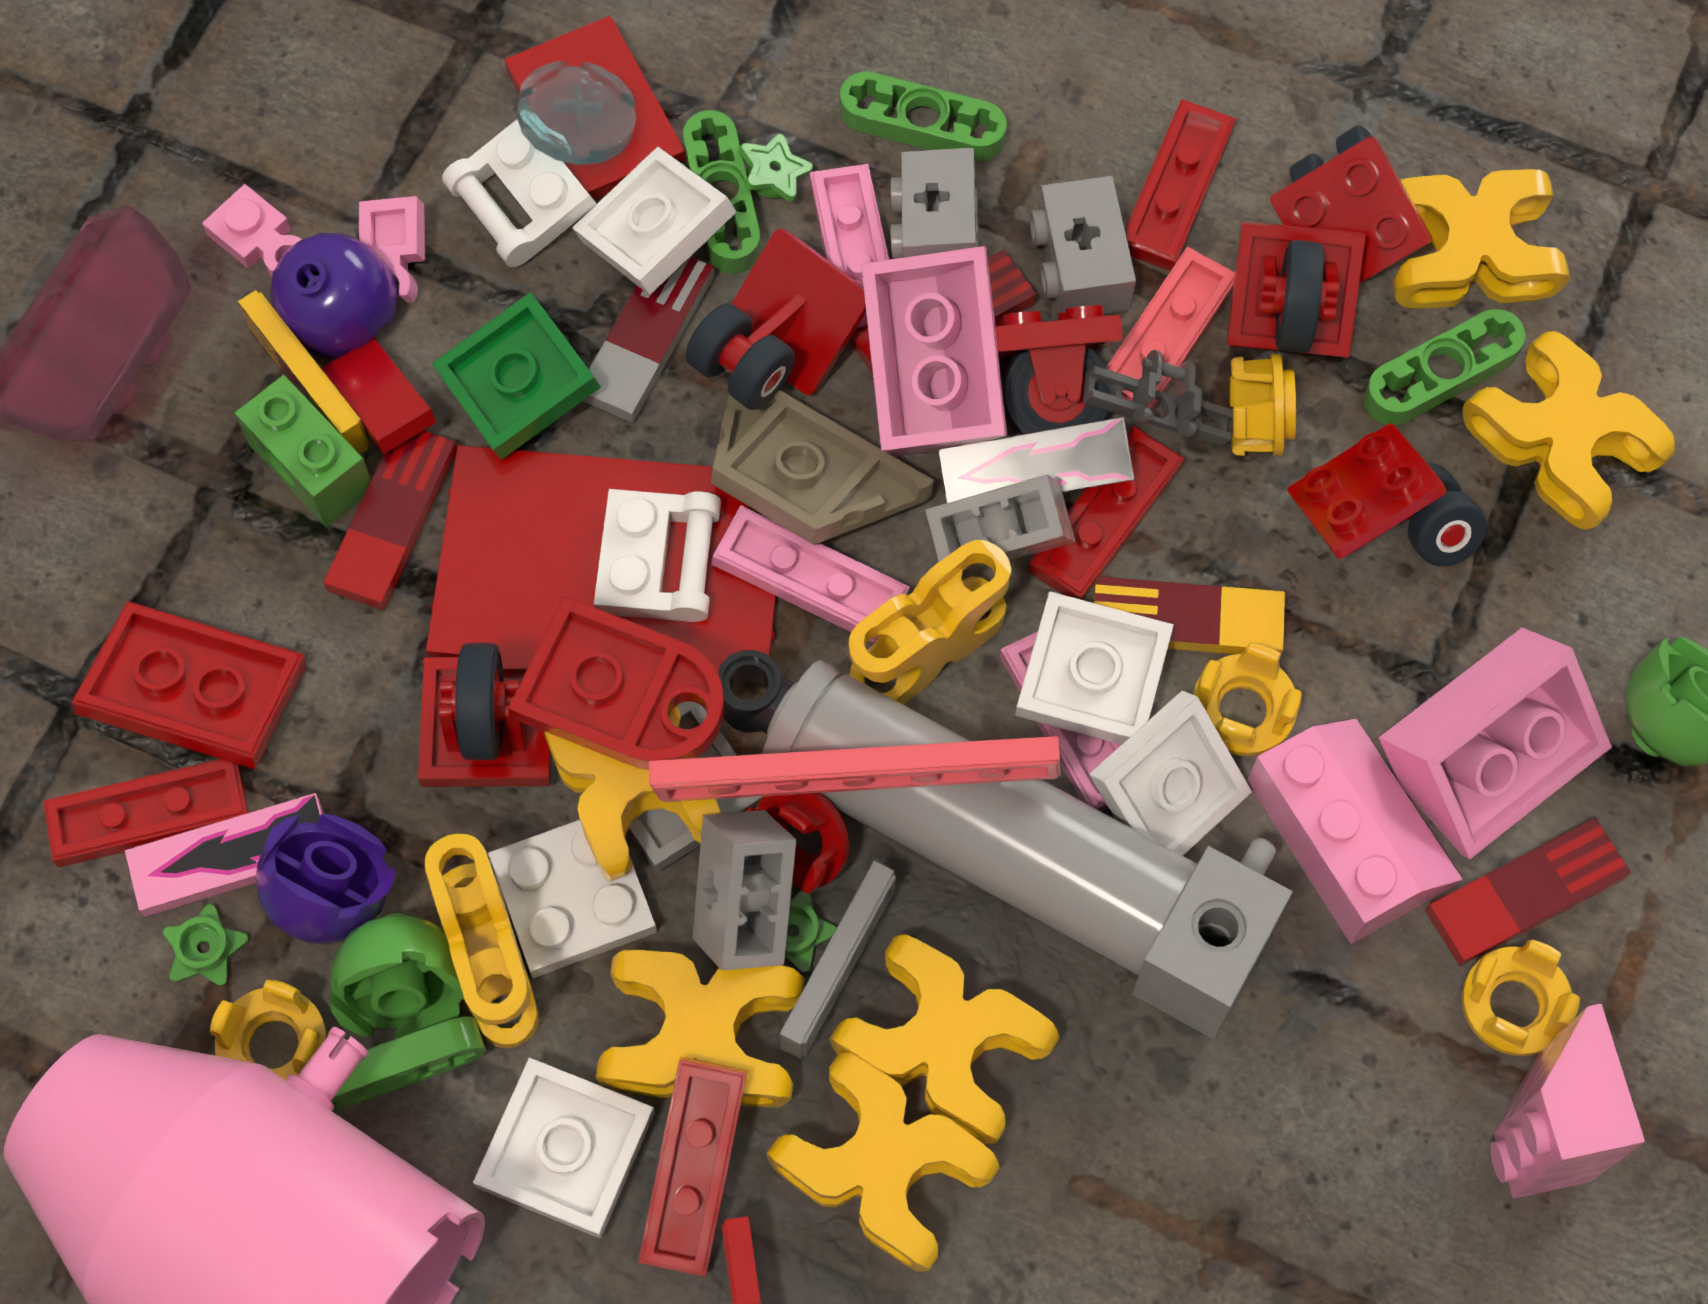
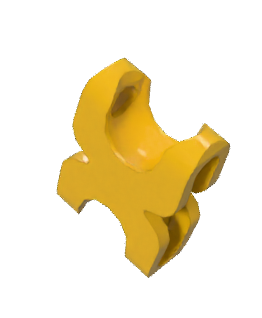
(1478, 242)
(1568, 430)
(932, 622)
(615, 797)
(482, 941)
(698, 1024)
(947, 1036)
(883, 1161)

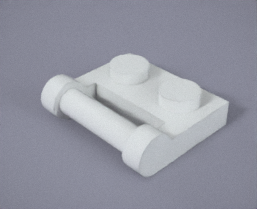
(537, 182)
(636, 554)

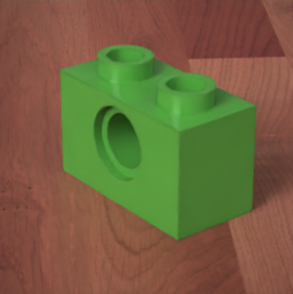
(304, 450)

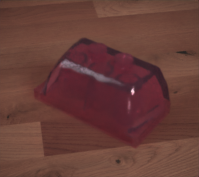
(92, 329)

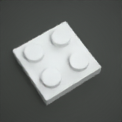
(654, 220)
(1093, 669)
(1172, 777)
(563, 901)
(564, 1148)

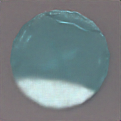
(576, 112)

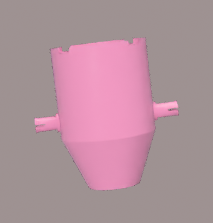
(227, 1183)

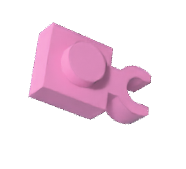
(250, 229)
(397, 235)

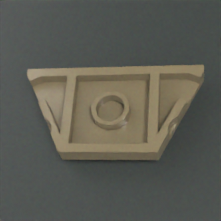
(810, 470)

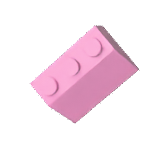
(934, 351)
(1497, 740)
(1351, 826)
(1568, 1114)

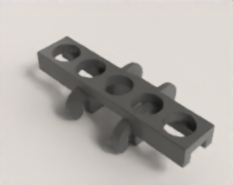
(1186, 398)

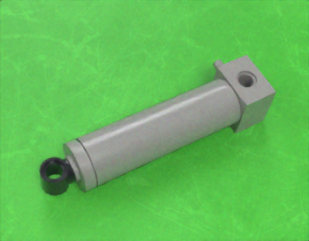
(1036, 846)

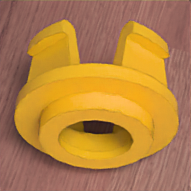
(1262, 405)
(1259, 672)
(1537, 969)
(275, 1002)

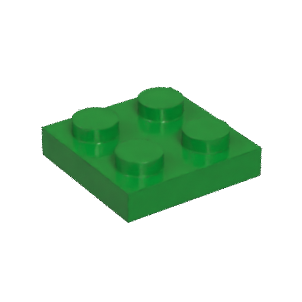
(516, 375)

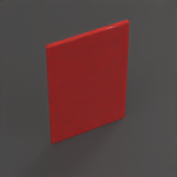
(534, 532)

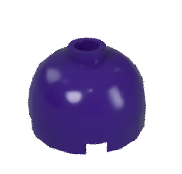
(333, 293)
(322, 878)

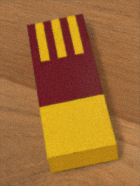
(301, 368)
(1202, 615)

